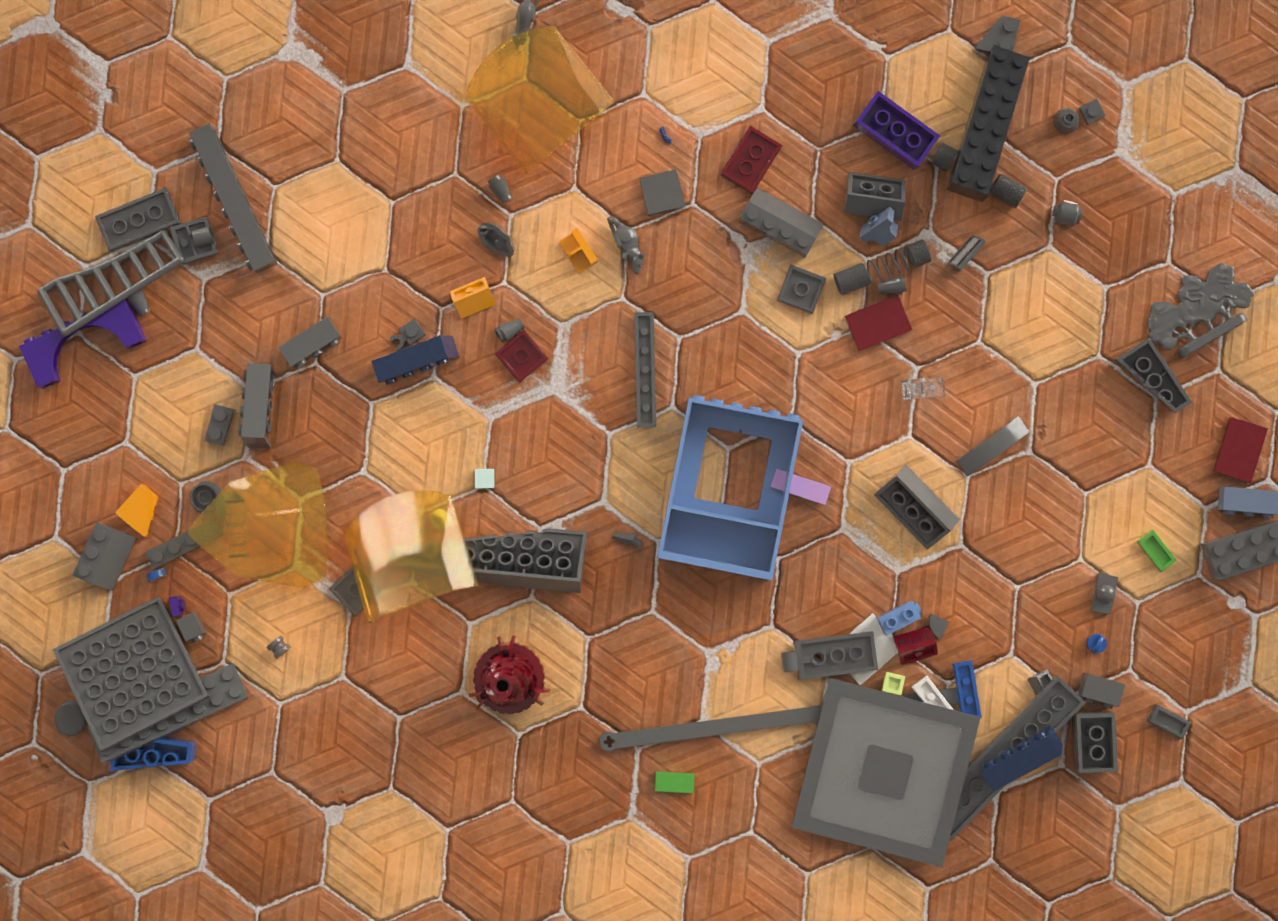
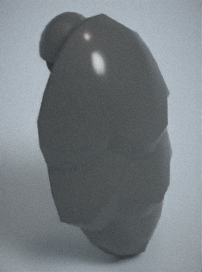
(496, 239)

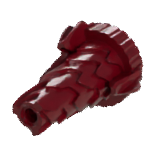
(516, 666)

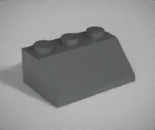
(873, 194)
(104, 556)

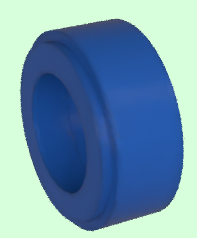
(156, 574)

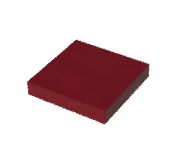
(521, 356)

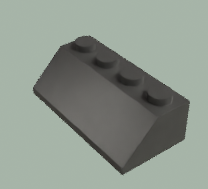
(781, 222)
(917, 507)

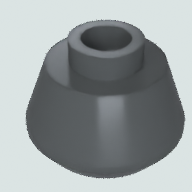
(1066, 120)

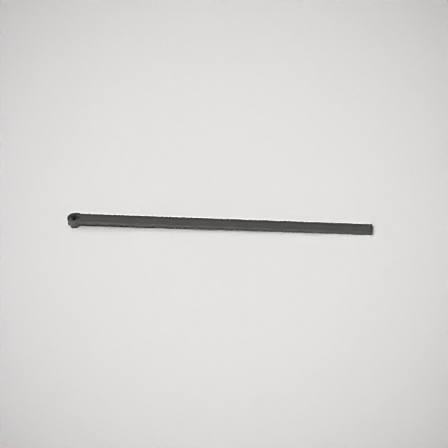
(730, 725)

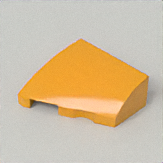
(139, 509)

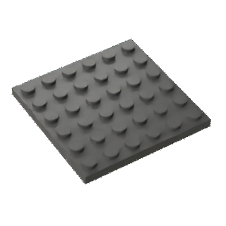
(130, 673)

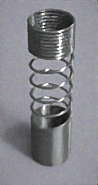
(1002, 188)
(857, 277)

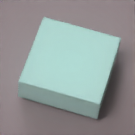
(484, 478)

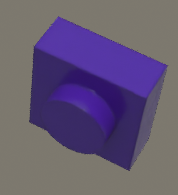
(177, 605)

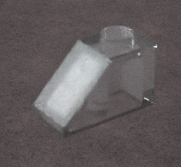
(923, 388)

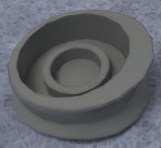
(203, 495)
(70, 718)

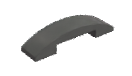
(992, 446)

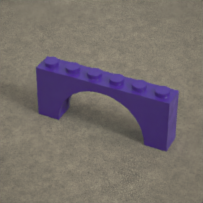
(43, 352)

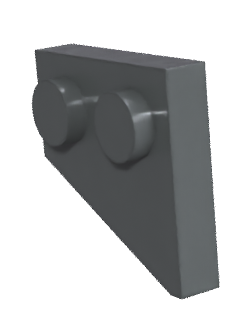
(1001, 34)

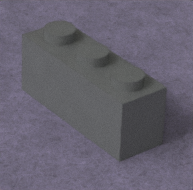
(310, 343)

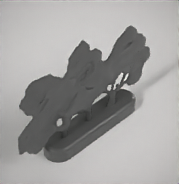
(1200, 303)

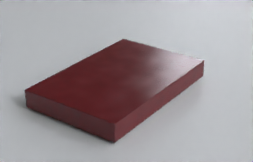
(751, 160)
(878, 323)
(1240, 450)

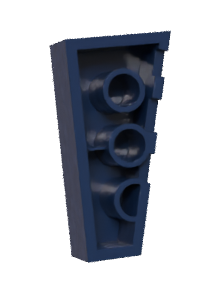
(1022, 758)

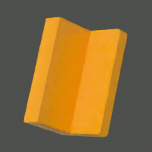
(472, 297)

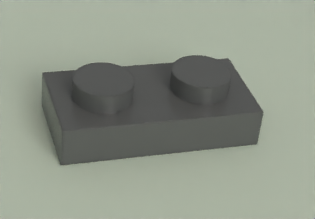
(219, 425)

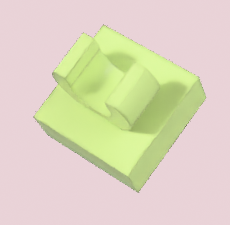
(893, 683)

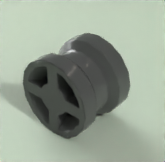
(278, 647)

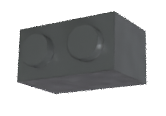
(1101, 690)

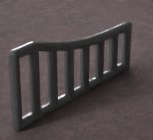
(96, 270)

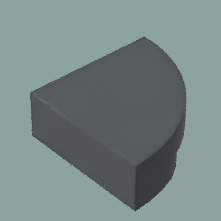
(937, 625)

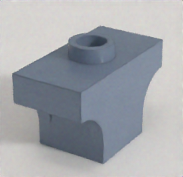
(880, 228)

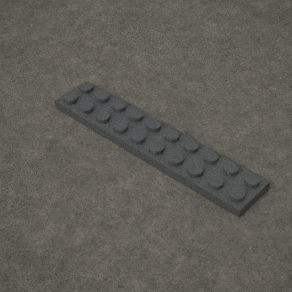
(1052, 707)

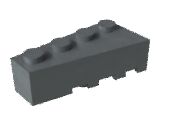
(1154, 374)
(257, 405)

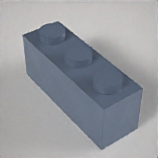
(1248, 501)

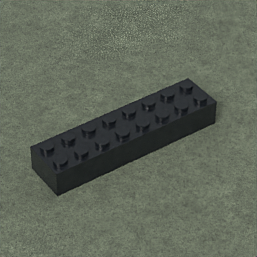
(988, 123)

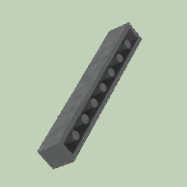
(233, 198)

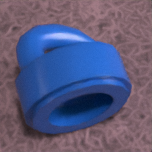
(1096, 643)

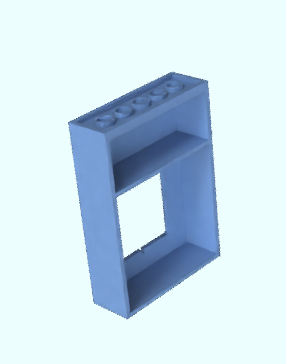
(720, 533)

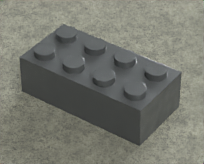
(1242, 551)

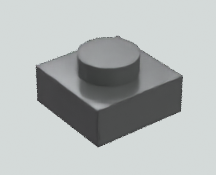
(1091, 112)

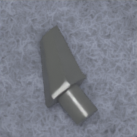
(627, 538)

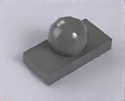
(1104, 593)

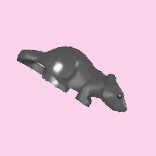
(525, 16)
(627, 240)

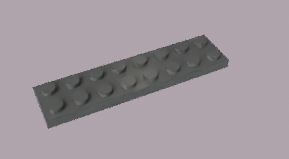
(224, 691)

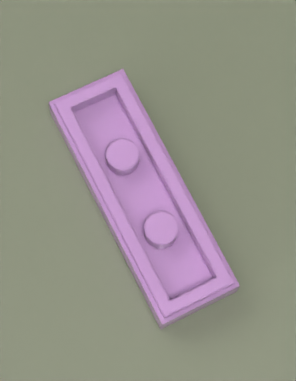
(802, 487)

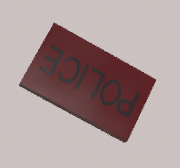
(915, 645)

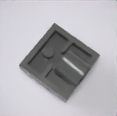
(194, 240)

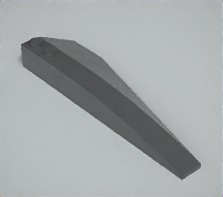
(530, 559)

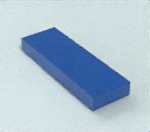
(966, 688)

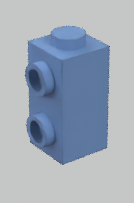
(899, 617)

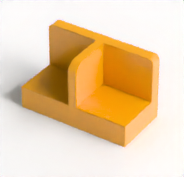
(578, 251)

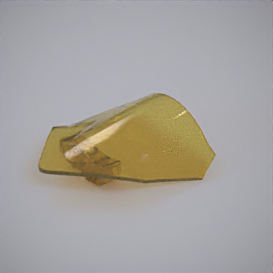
(269, 526)

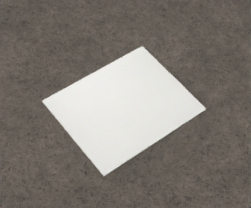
(884, 646)

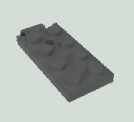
(839, 655)

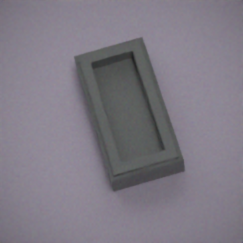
(1169, 721)

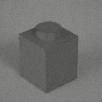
(192, 627)

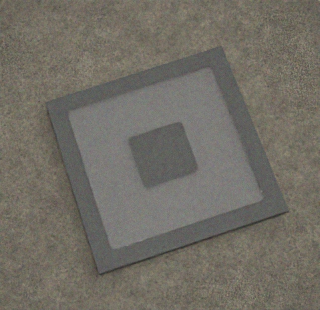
(886, 772)

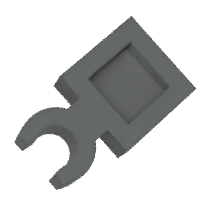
(410, 333)

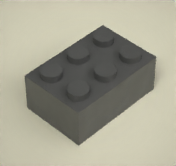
(1094, 742)

